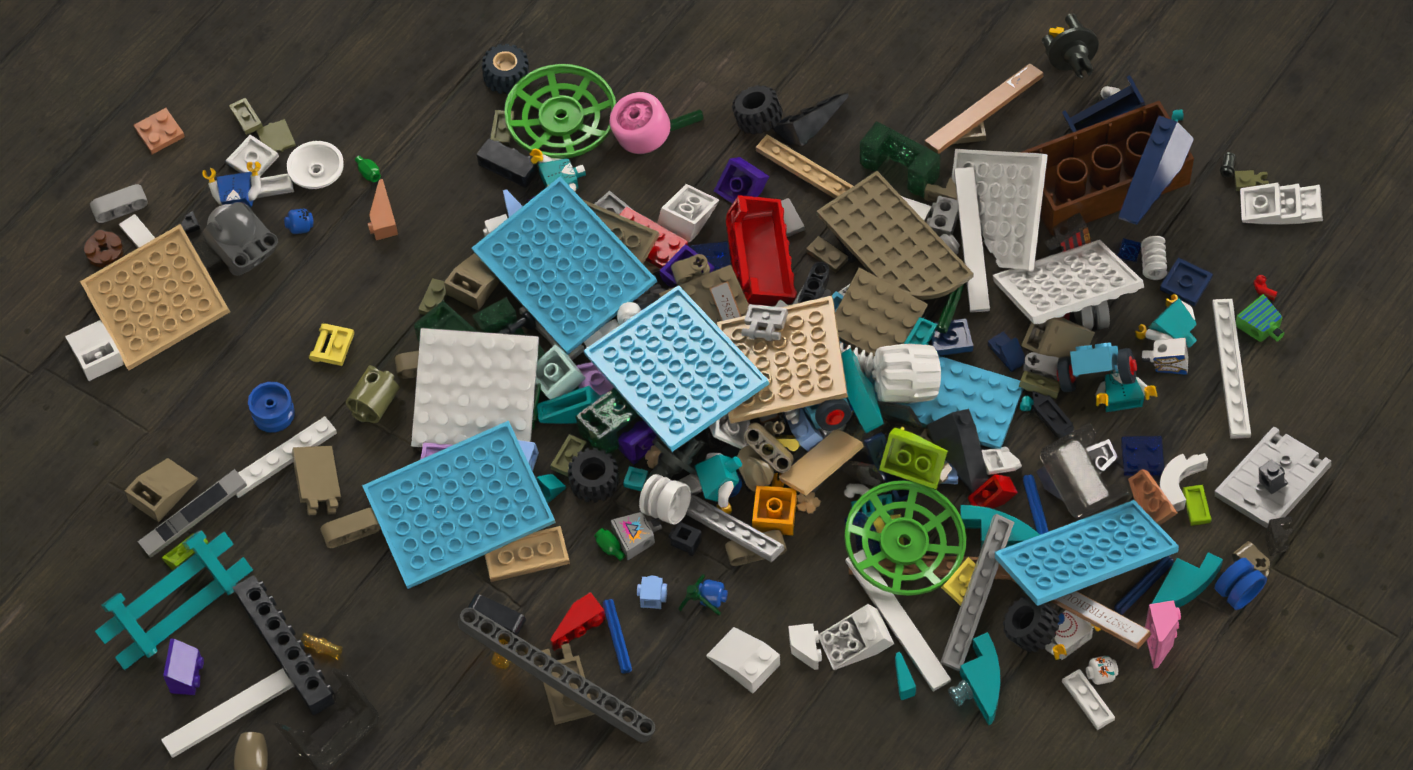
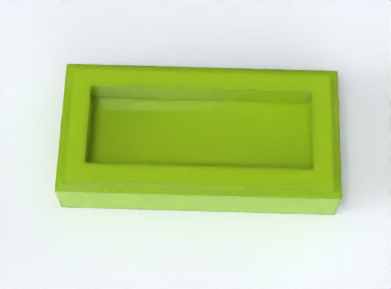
(1196, 505)

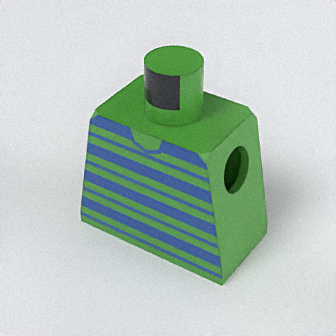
(1260, 320)

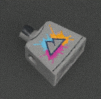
(635, 533)

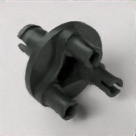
(1072, 48)
(674, 462)

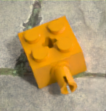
(774, 507)

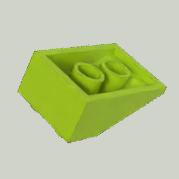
(913, 458)

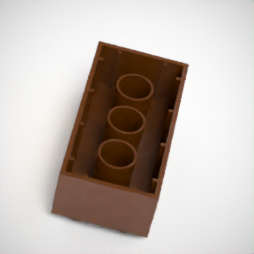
(1096, 166)

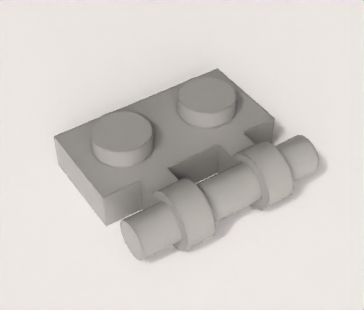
(764, 317)

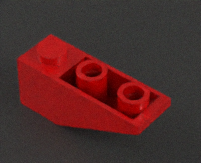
(581, 617)

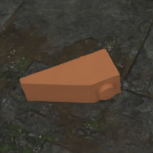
(381, 215)

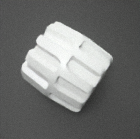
(906, 373)

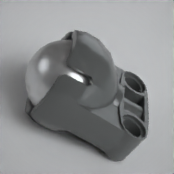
(239, 237)

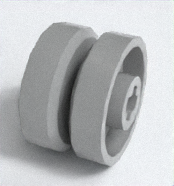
(1093, 316)

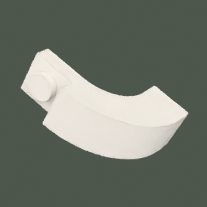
(1176, 471)

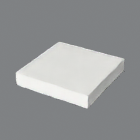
(252, 151)

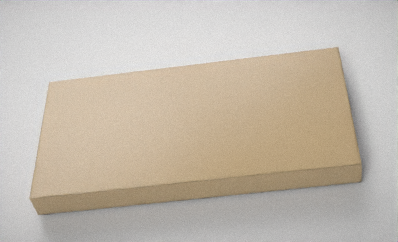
(821, 461)
(527, 555)

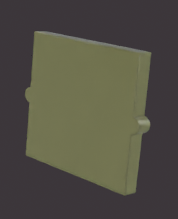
(276, 136)

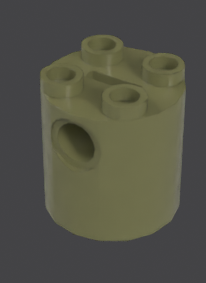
(372, 395)

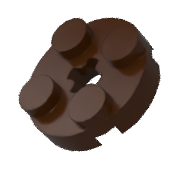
(99, 240)

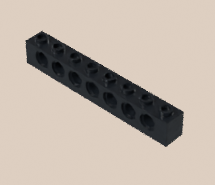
(316, 699)

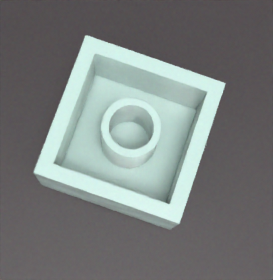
(557, 373)

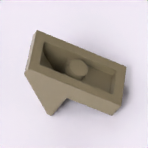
(933, 191)

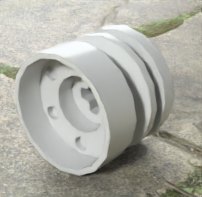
(665, 499)

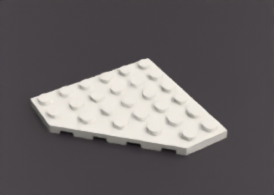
(1008, 202)

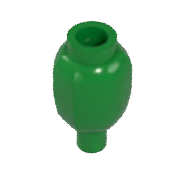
(368, 169)
(609, 543)

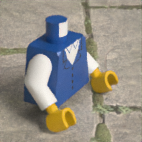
(236, 187)

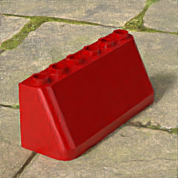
(760, 250)

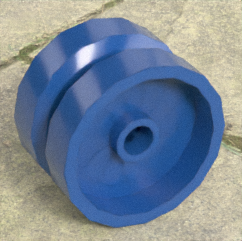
(271, 407)
(1240, 583)

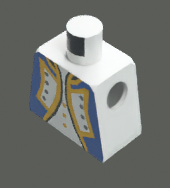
(1168, 356)

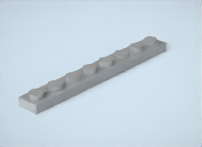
(976, 593)

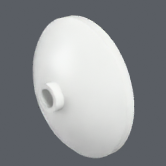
(313, 158)

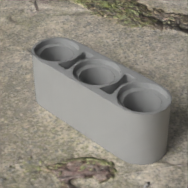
(118, 203)

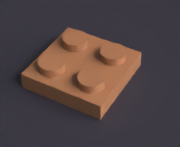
(159, 131)

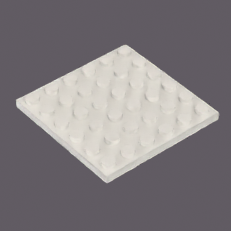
(1068, 282)
(473, 385)

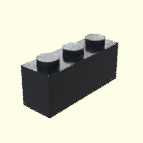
(507, 162)

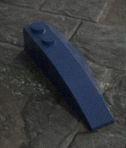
(1157, 167)

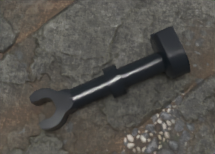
(526, 320)

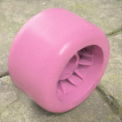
(639, 123)

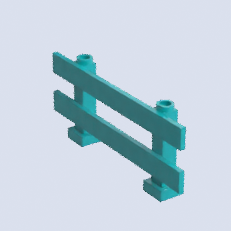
(126, 617)

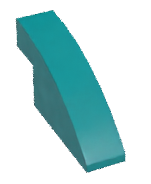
(861, 393)
(567, 406)
(981, 518)
(1188, 581)
(983, 676)

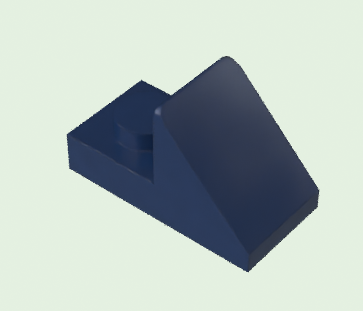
(1007, 351)

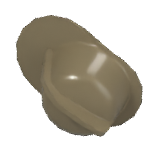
(754, 468)

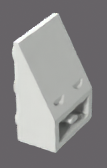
(95, 350)
(856, 637)

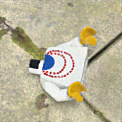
(1070, 636)

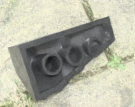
(1101, 454)

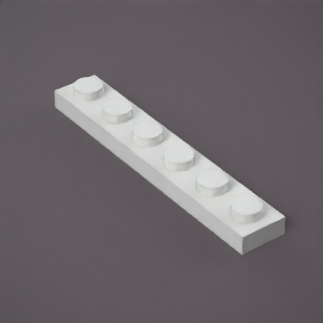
(282, 455)

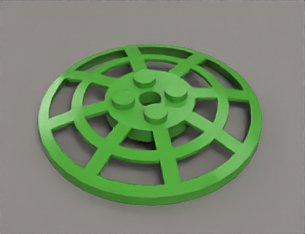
(557, 105)
(907, 528)

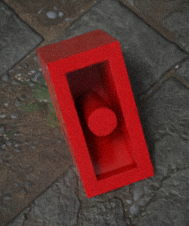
(993, 492)

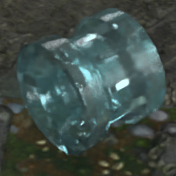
(961, 693)

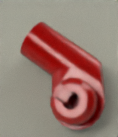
(1261, 288)

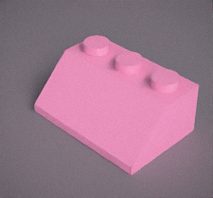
(1163, 626)

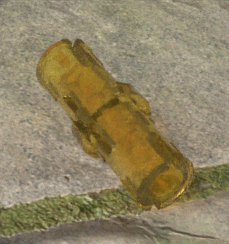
(321, 645)

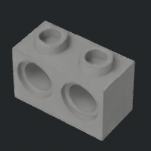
(946, 219)

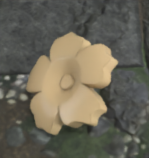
(652, 456)
(807, 503)

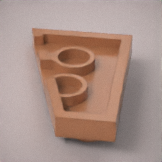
(1151, 497)

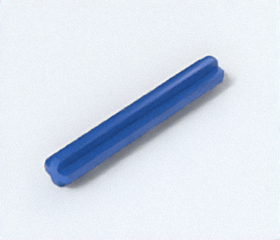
(1035, 504)
(617, 636)

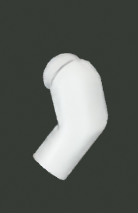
(851, 489)

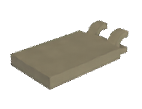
(316, 477)
(562, 707)

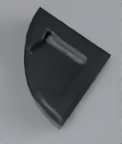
(190, 223)

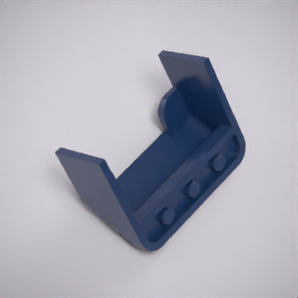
(1113, 106)

